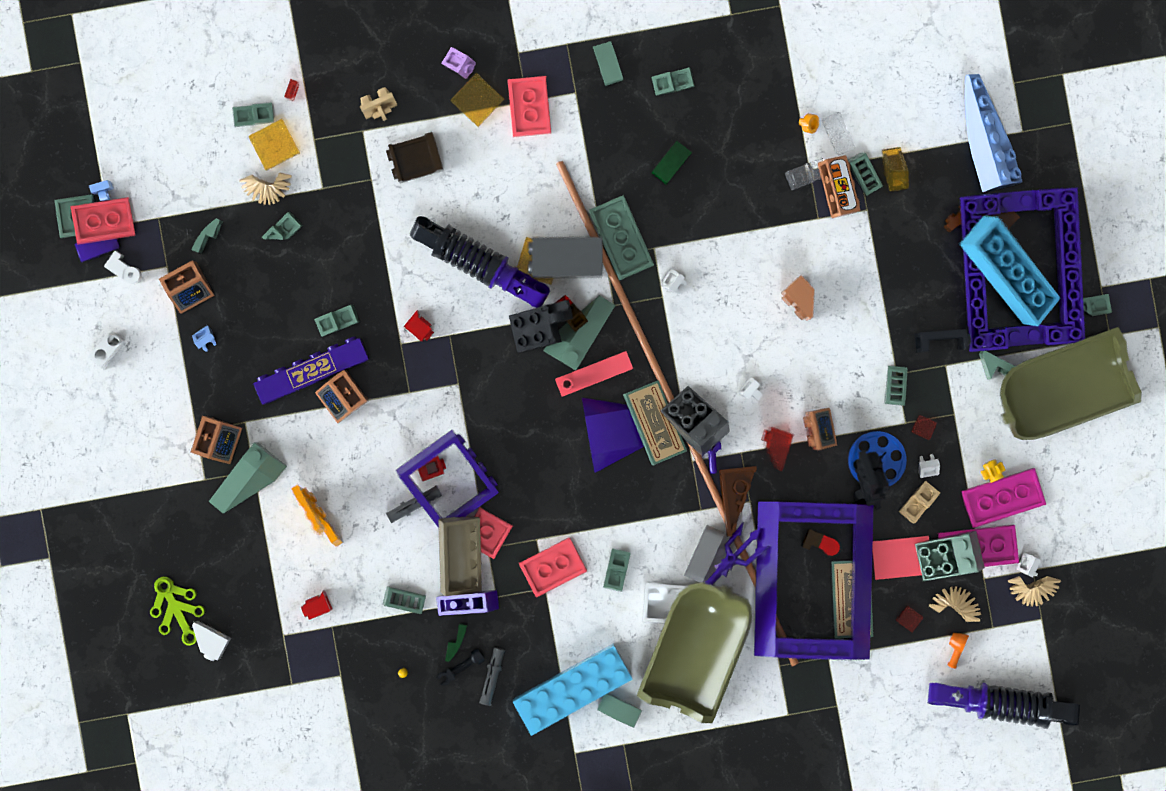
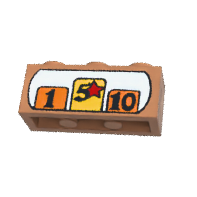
(839, 186)

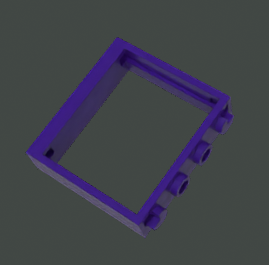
(428, 454)

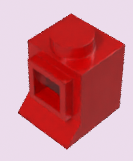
(419, 327)
(440, 465)
(316, 606)

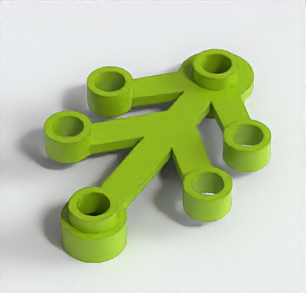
(175, 607)

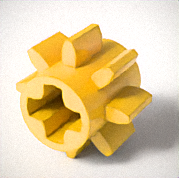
(993, 470)

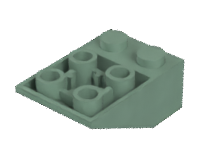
(950, 556)

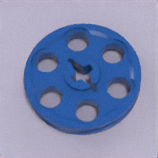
(887, 463)

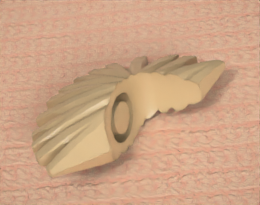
(266, 189)
(1032, 592)
(958, 603)

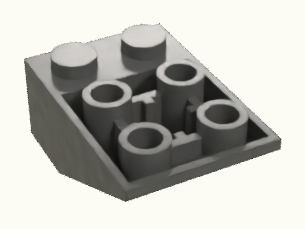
(696, 420)

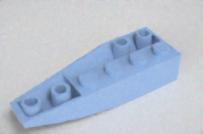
(987, 139)

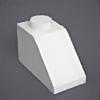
(210, 641)

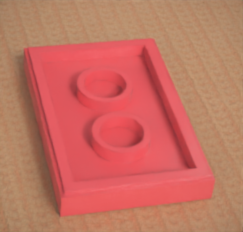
(529, 106)
(102, 220)
(896, 557)
(552, 567)

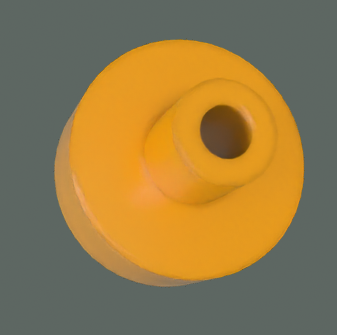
(809, 123)

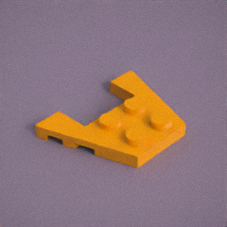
(315, 514)

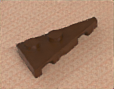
(734, 488)

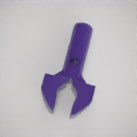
(712, 458)

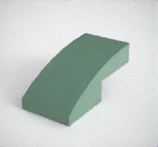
(608, 63)
(673, 81)
(253, 114)
(210, 230)
(337, 320)
(616, 570)
(619, 710)

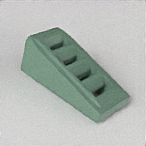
(870, 170)
(888, 400)
(386, 602)

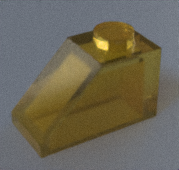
(895, 169)

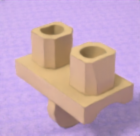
(379, 106)

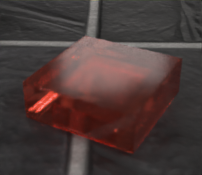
(292, 89)
(924, 427)
(909, 619)

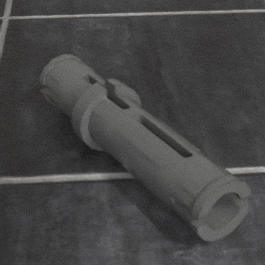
(403, 509)
(494, 668)

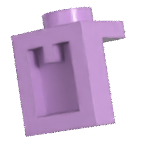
(459, 62)

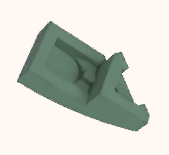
(284, 229)
(1097, 305)

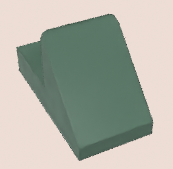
(991, 363)

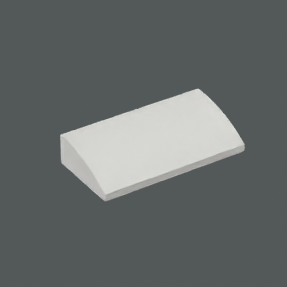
(658, 601)

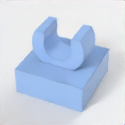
(102, 189)
(202, 337)

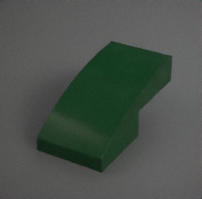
(671, 162)
(453, 646)

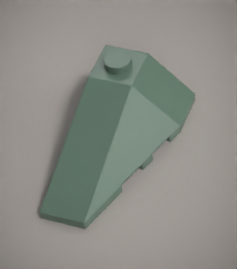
(576, 344)
(250, 475)

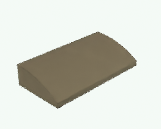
(459, 555)

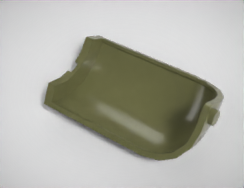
(1069, 386)
(697, 651)

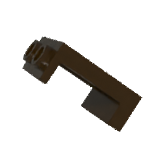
(415, 158)

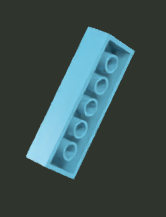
(1010, 271)
(572, 689)

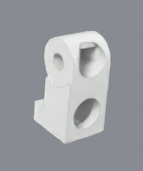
(122, 270)
(106, 350)

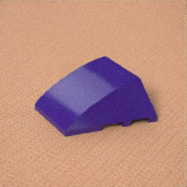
(610, 432)

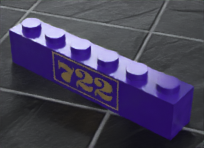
(311, 371)

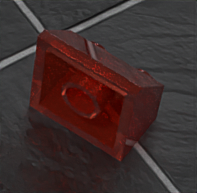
(777, 445)

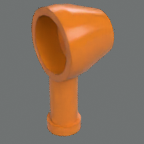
(958, 642)

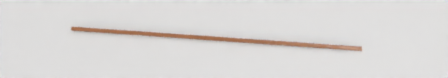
(656, 369)

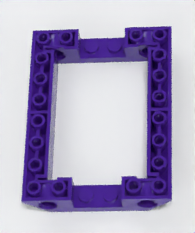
(1069, 270)
(766, 581)

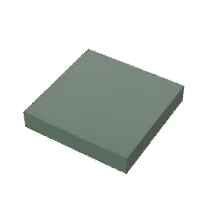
(64, 214)

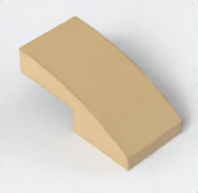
(919, 502)

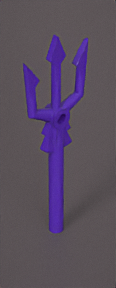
(731, 559)

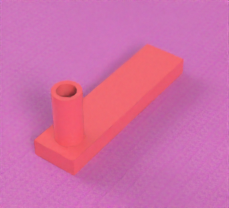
(594, 373)

